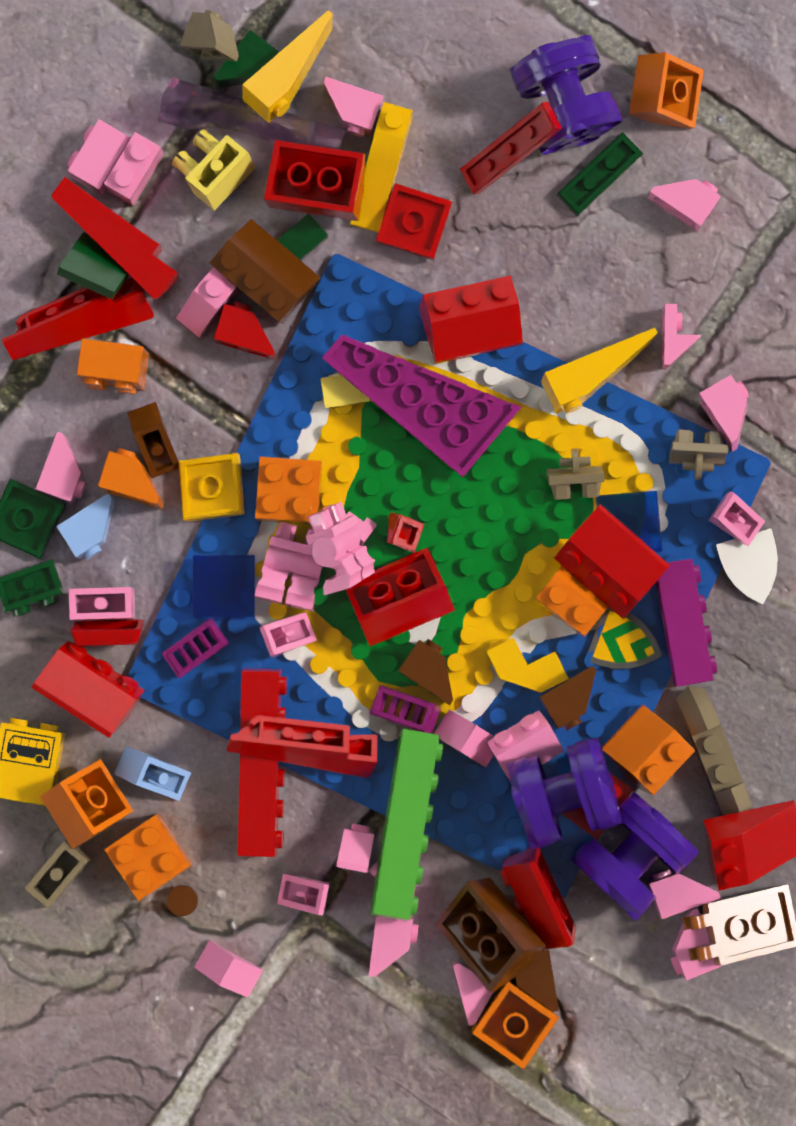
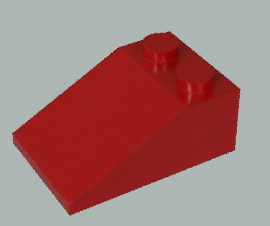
(750, 843)

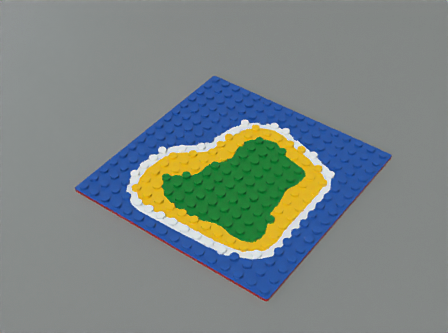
(487, 537)

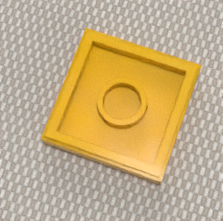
(211, 487)

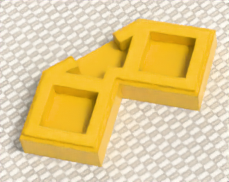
(513, 668)

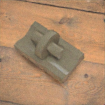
(698, 456)
(588, 476)

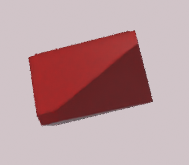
(404, 532)

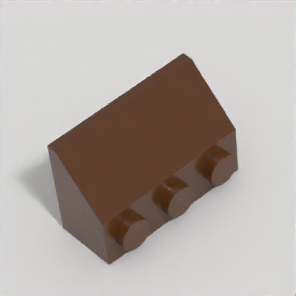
(265, 270)
(489, 933)

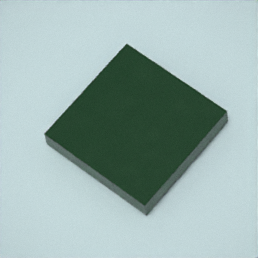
(92, 267)
(28, 518)

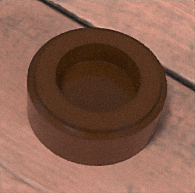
(182, 900)

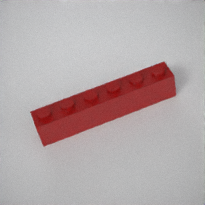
(259, 776)

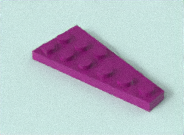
(436, 410)

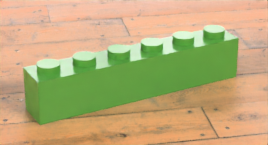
(405, 824)

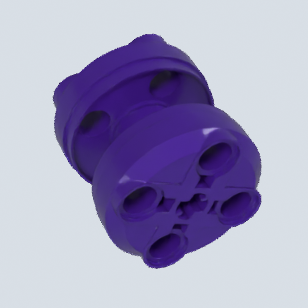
(558, 72)
(542, 799)
(650, 839)

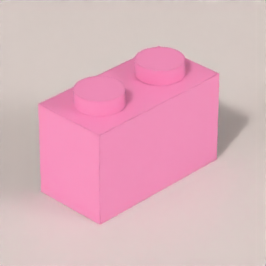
(97, 156)
(134, 169)
(102, 604)
(527, 738)

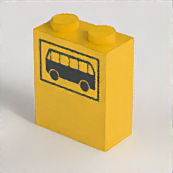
(29, 760)

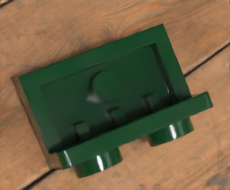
(30, 587)

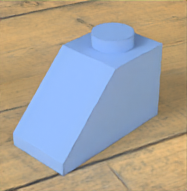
(88, 528)
(152, 773)

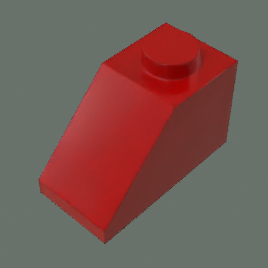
(242, 331)

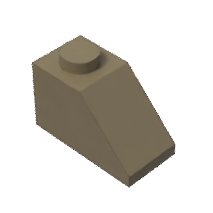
(209, 37)

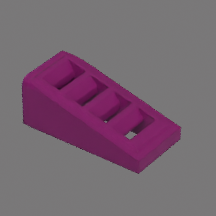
(219, 637)
(429, 719)

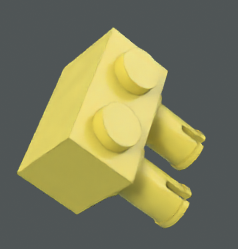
(218, 172)

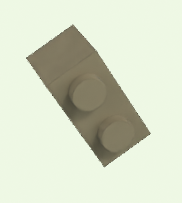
(57, 874)

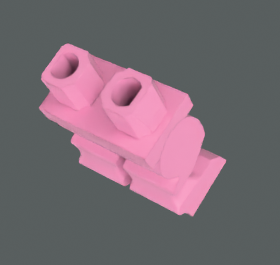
(338, 547)
(288, 559)

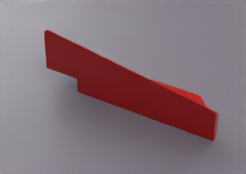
(119, 238)
(77, 317)
(307, 744)

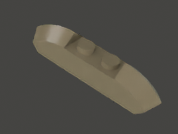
(713, 751)

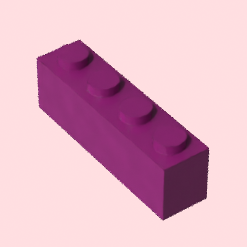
(684, 625)

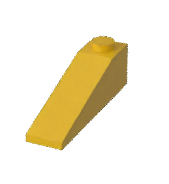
(278, 81)
(383, 164)
(580, 379)

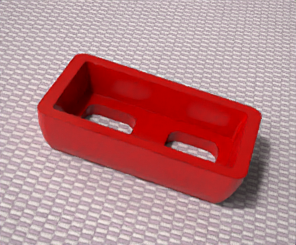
(107, 632)

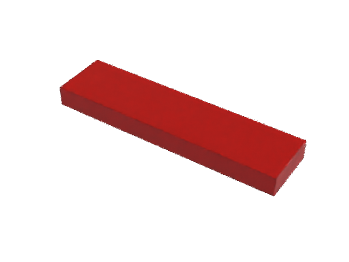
(511, 148)

